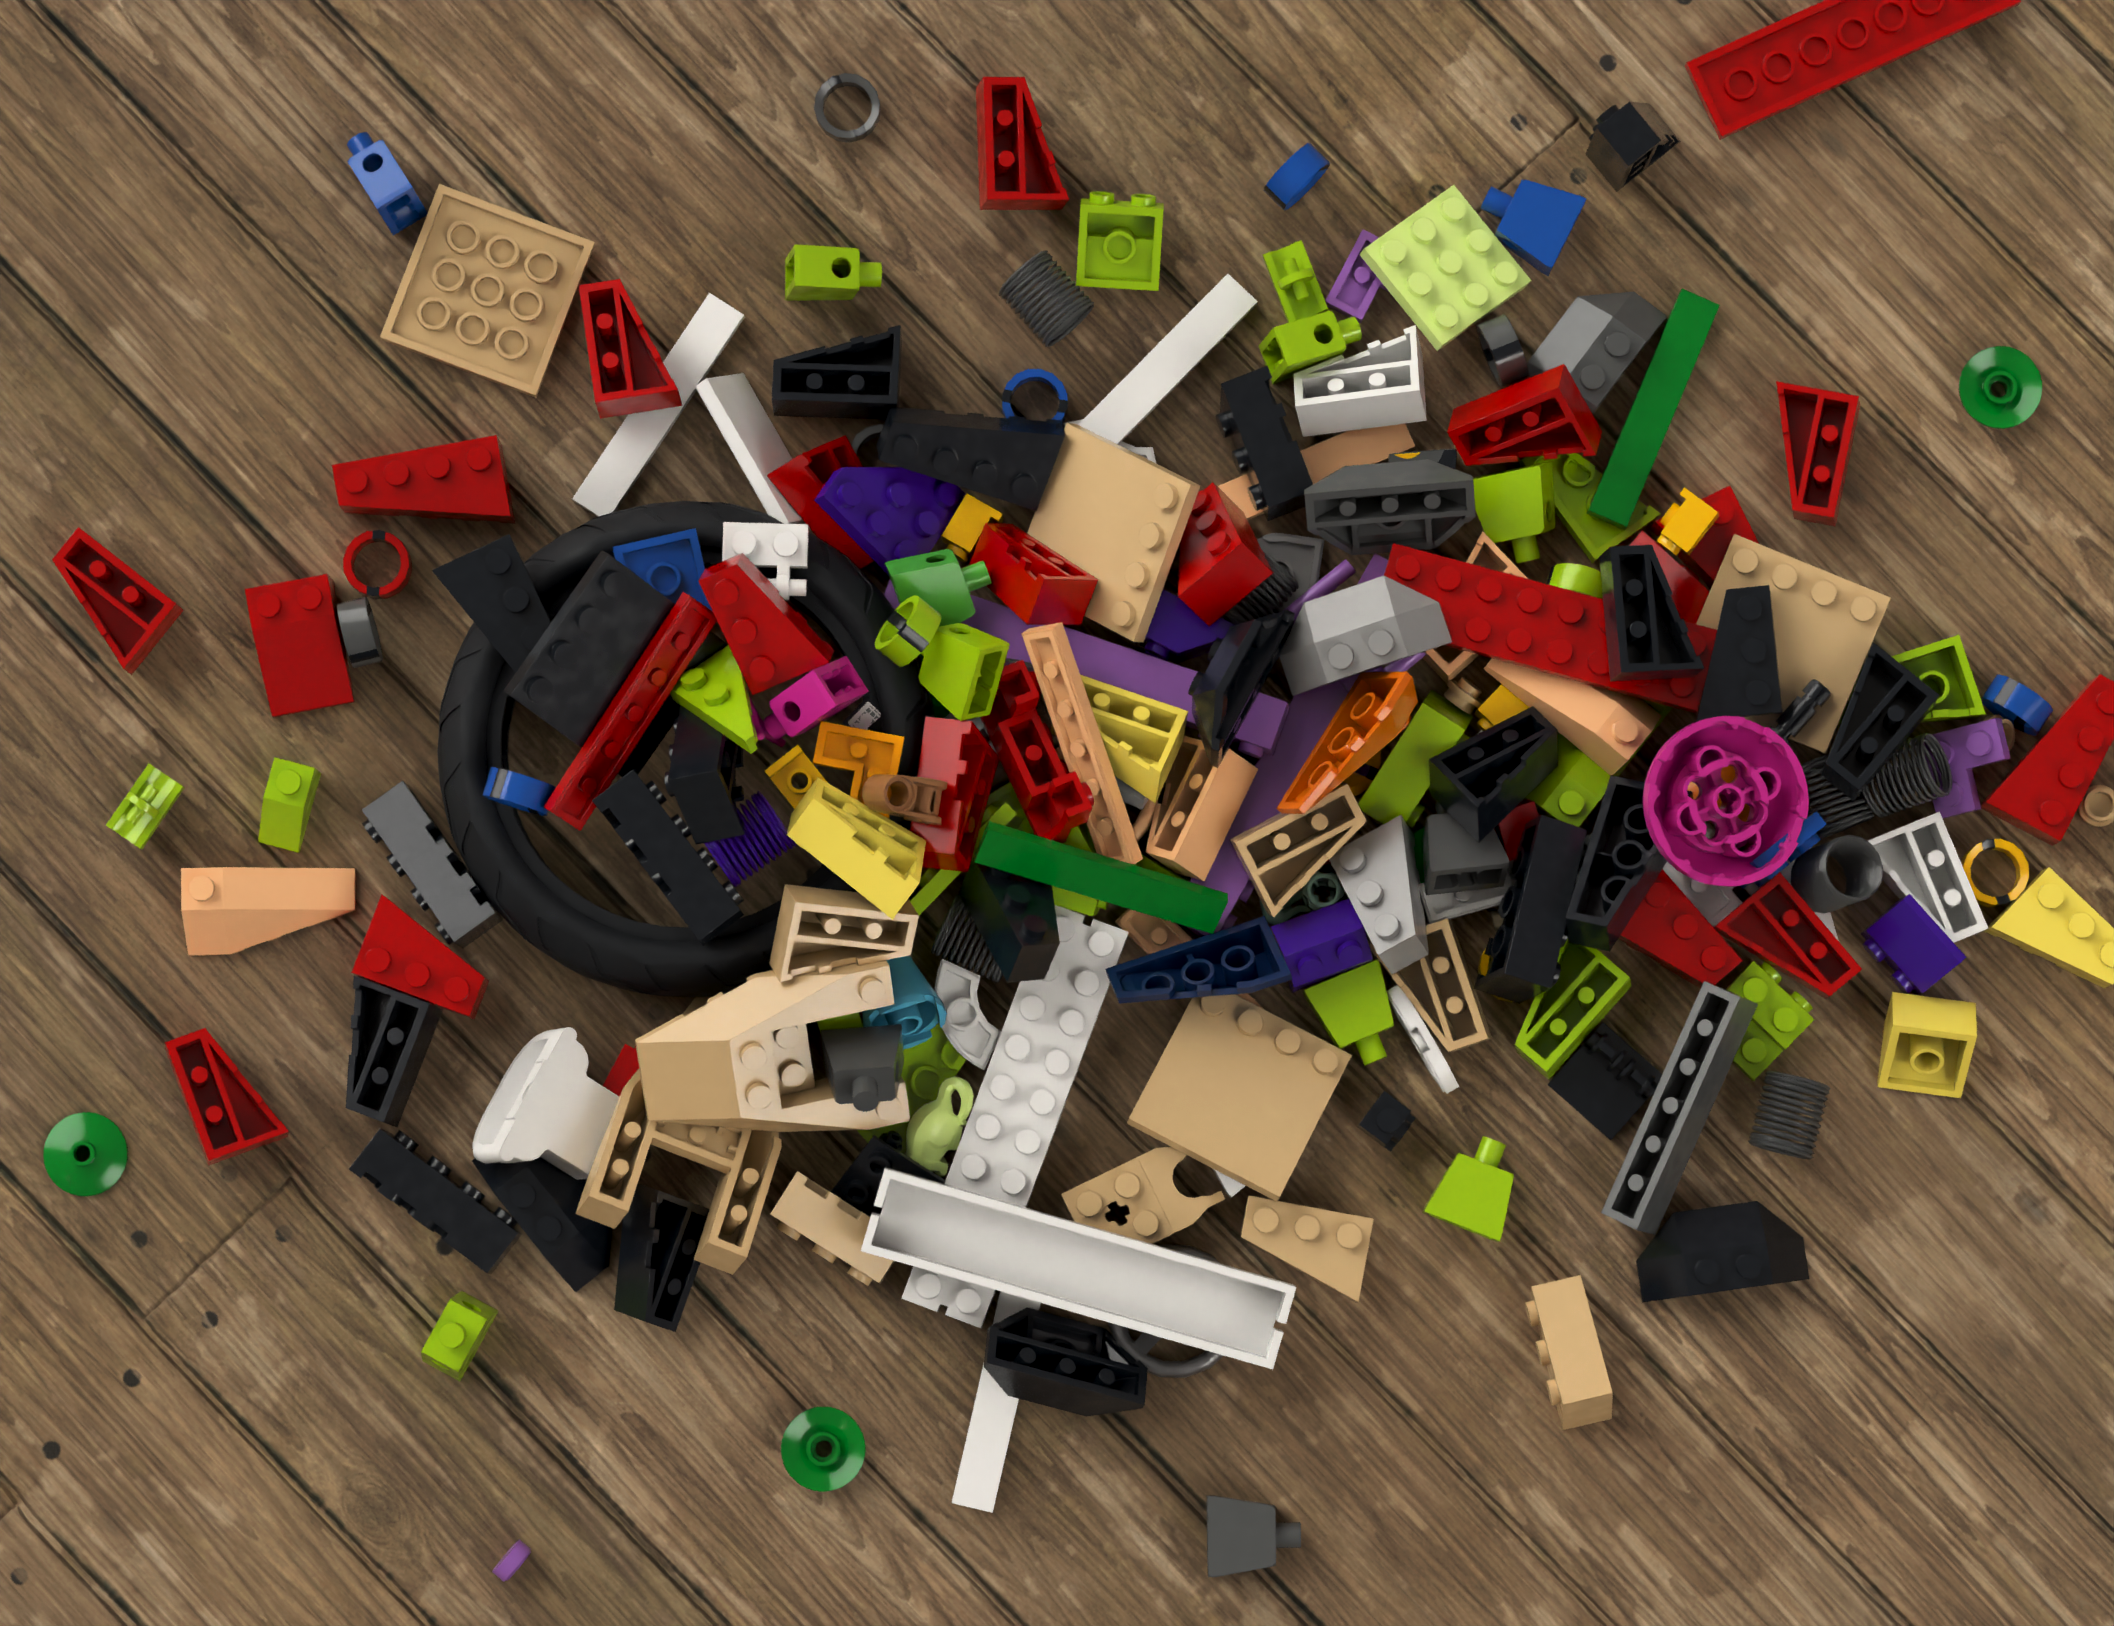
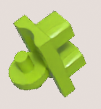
(1295, 282)
(145, 806)

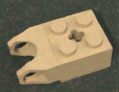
(1147, 1191)

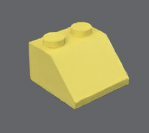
(1927, 1044)

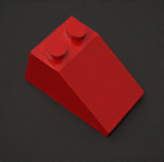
(300, 645)

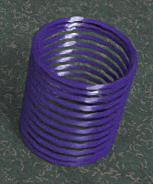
(754, 842)

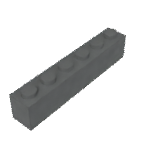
(1679, 1108)

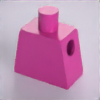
(814, 699)

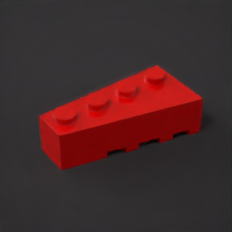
(433, 482)
(2058, 769)

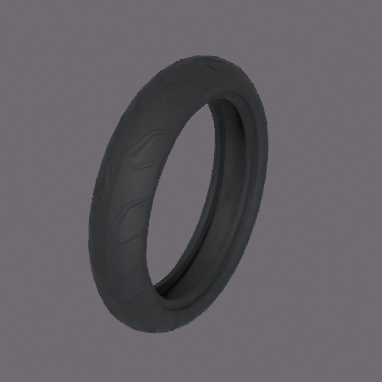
(476, 737)

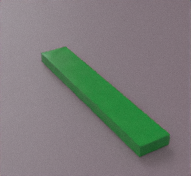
(1653, 409)
(1100, 877)

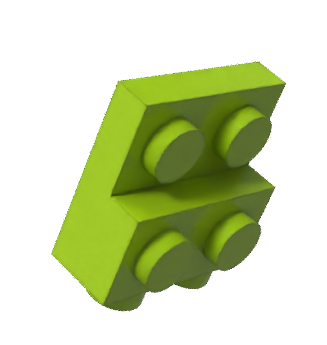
(1119, 242)
(1775, 1021)

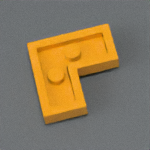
(859, 752)

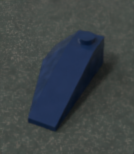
(1214, 965)

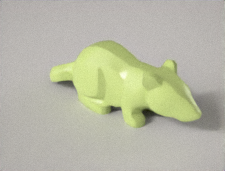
(936, 1128)

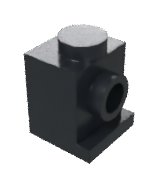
(1386, 1121)

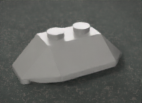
(1360, 632)

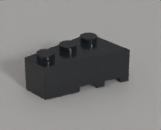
(1628, 142)
(842, 380)
(1263, 444)
(1641, 619)
(1744, 658)
(1877, 721)
(1494, 771)
(705, 778)
(1014, 920)
(387, 1049)
(658, 1256)

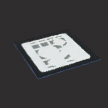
(863, 715)

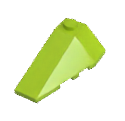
(1576, 783)

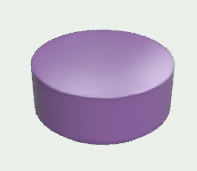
(512, 1561)

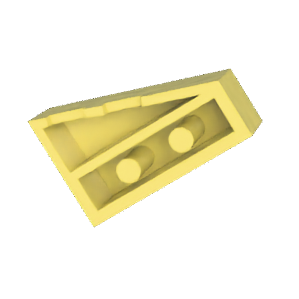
(1137, 734)
(859, 845)
(2059, 927)

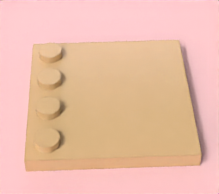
(487, 290)
(1116, 522)
(1819, 628)
(1239, 1091)

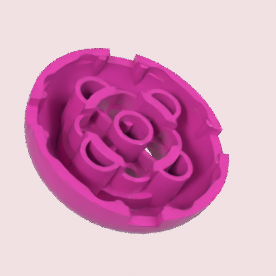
(1765, 779)

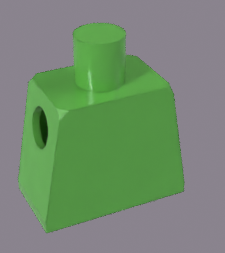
(939, 582)

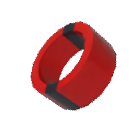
(400, 580)

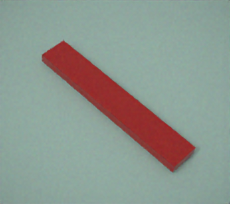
(631, 711)

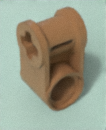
(912, 797)

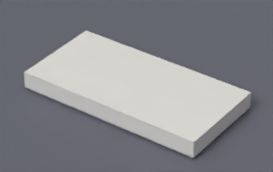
(749, 438)

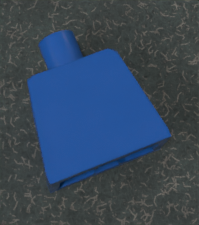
(384, 182)
(1534, 221)

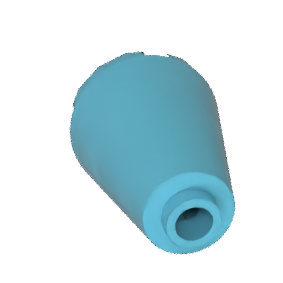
(915, 1005)

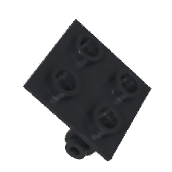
(1606, 1081)
(863, 1177)

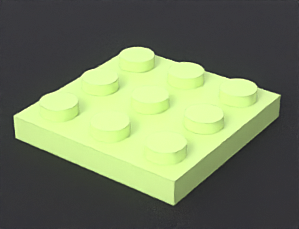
(1445, 267)

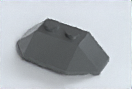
(1598, 341)
(1390, 503)

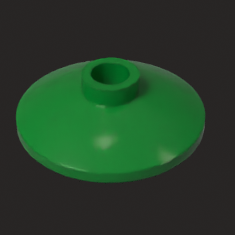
(2014, 372)
(106, 1159)
(800, 1453)

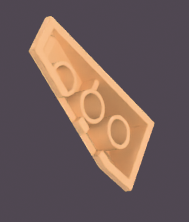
(1594, 719)
(251, 905)

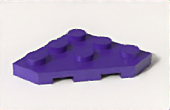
(889, 509)

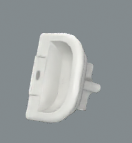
(547, 1108)

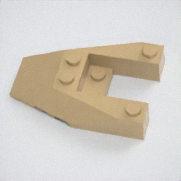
(749, 1055)
(741, 1155)

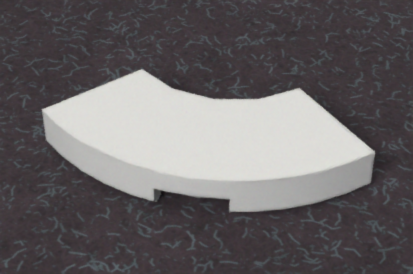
(965, 1022)
(1422, 1039)

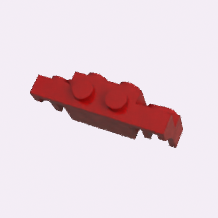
(1045, 788)

